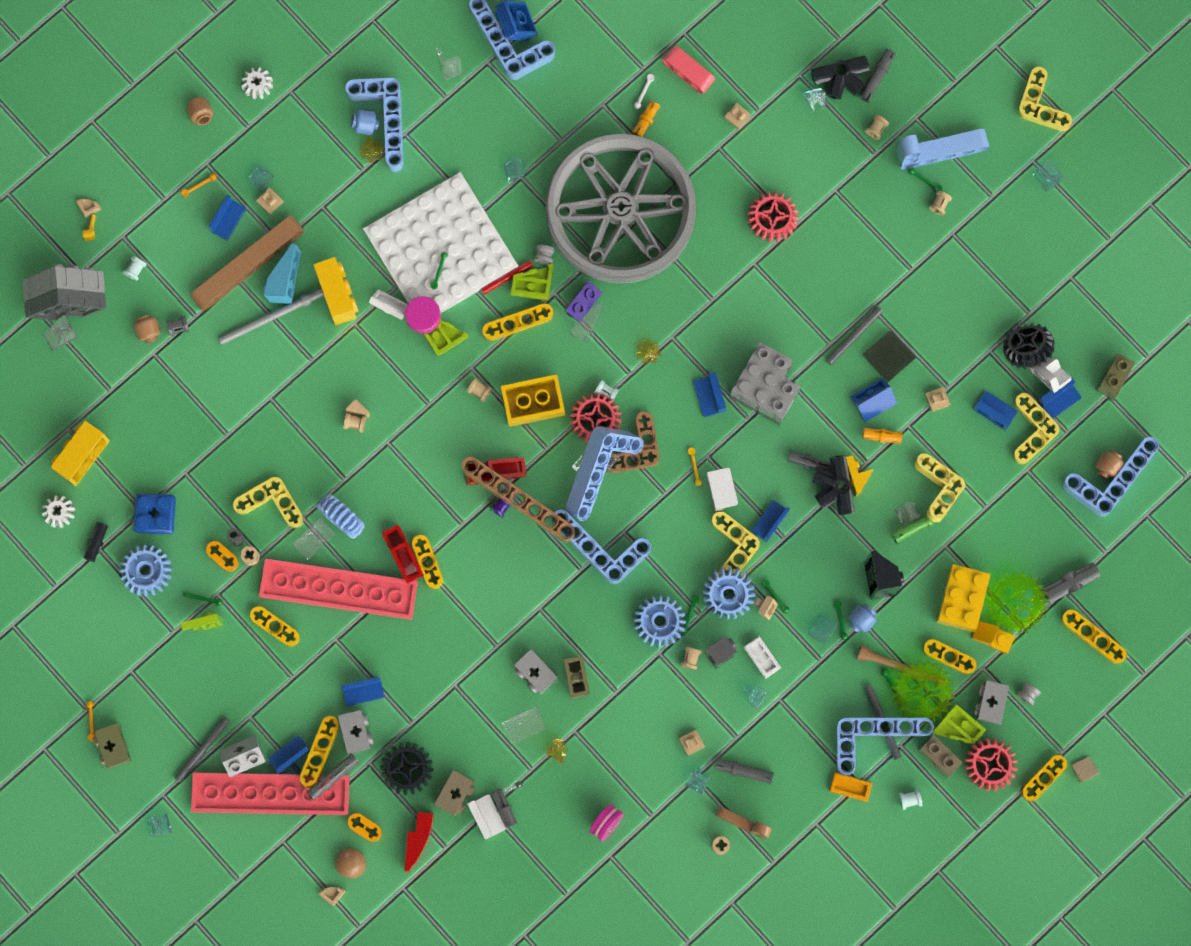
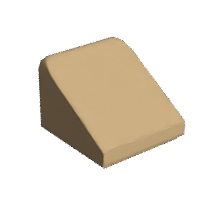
(357, 409)
(1085, 769)

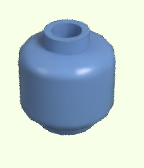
(364, 122)
(862, 618)

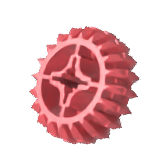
(766, 216)
(587, 417)
(983, 761)

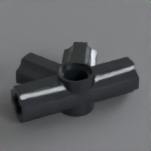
(837, 81)
(832, 492)

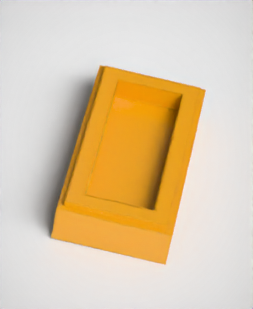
(850, 787)

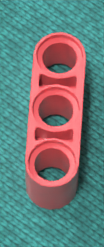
(688, 69)

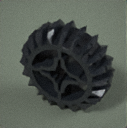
(1028, 346)
(396, 771)

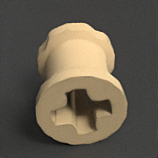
(877, 127)
(940, 203)
(479, 390)
(354, 422)
(248, 561)
(690, 658)
(724, 841)

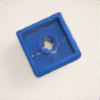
(515, 20)
(161, 523)

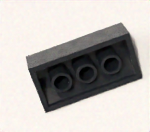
(882, 576)

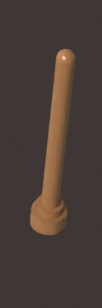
(865, 654)

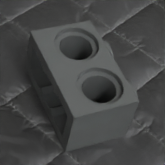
(721, 652)

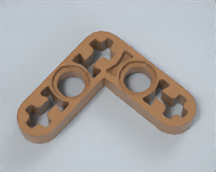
(646, 449)
(757, 828)

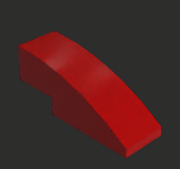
(507, 468)
(402, 554)
(418, 840)

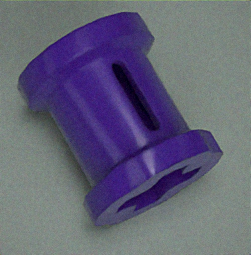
(499, 508)

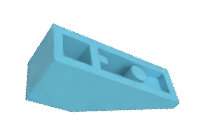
(282, 279)

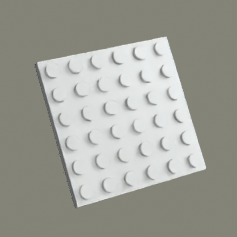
(439, 222)

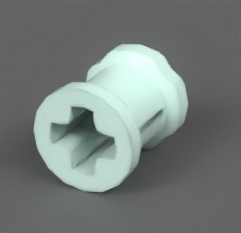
(134, 268)
(613, 392)
(910, 799)

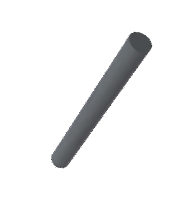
(855, 334)
(884, 726)
(202, 749)

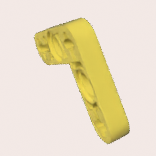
(1034, 104)
(1039, 433)
(946, 483)
(275, 495)
(739, 541)

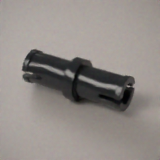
(95, 542)

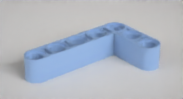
(503, 44)
(389, 115)
(916, 154)
(594, 464)
(1117, 482)
(598, 551)
(875, 731)

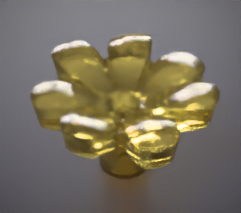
(372, 150)
(646, 354)
(557, 750)

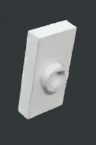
(388, 304)
(762, 657)

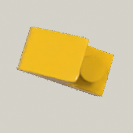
(857, 479)
(993, 637)

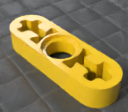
(427, 546)
(266, 614)
(960, 668)
(1050, 764)

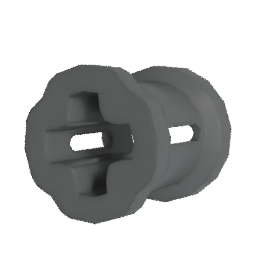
(177, 326)

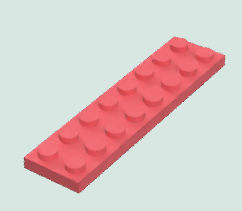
(338, 589)
(266, 794)

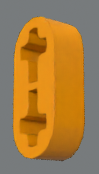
(219, 559)
(361, 831)

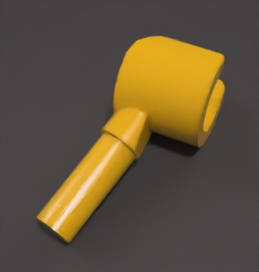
(89, 234)

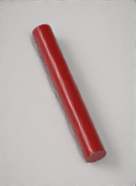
(508, 276)

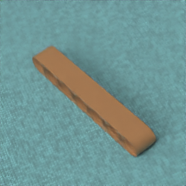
(247, 263)
(513, 491)

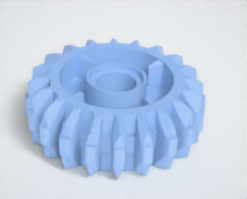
(340, 516)
(148, 582)
(729, 604)
(659, 633)

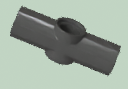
(1071, 582)

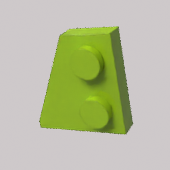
(533, 283)
(445, 337)
(206, 622)
(959, 726)

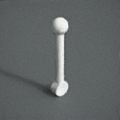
(650, 78)

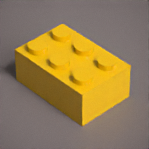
(336, 290)
(533, 400)
(79, 453)
(963, 598)

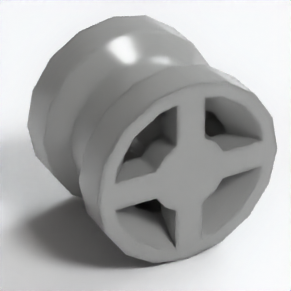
(544, 254)
(1028, 694)

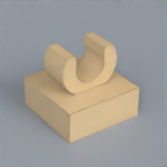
(737, 116)
(269, 201)
(937, 399)
(766, 607)
(692, 742)

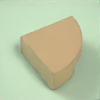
(88, 207)
(332, 894)

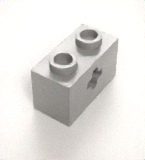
(532, 661)
(998, 693)
(348, 723)
(242, 756)

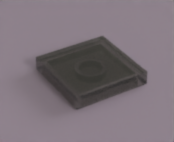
(889, 356)

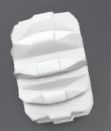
(264, 81)
(65, 509)

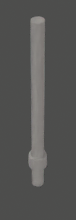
(304, 301)

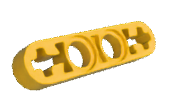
(516, 319)
(1092, 638)
(323, 753)

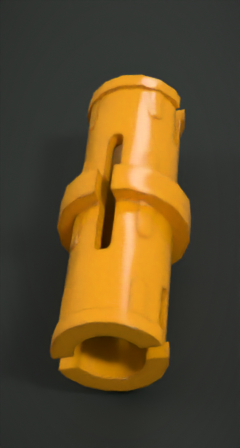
(646, 119)
(882, 435)

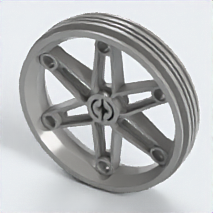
(630, 206)

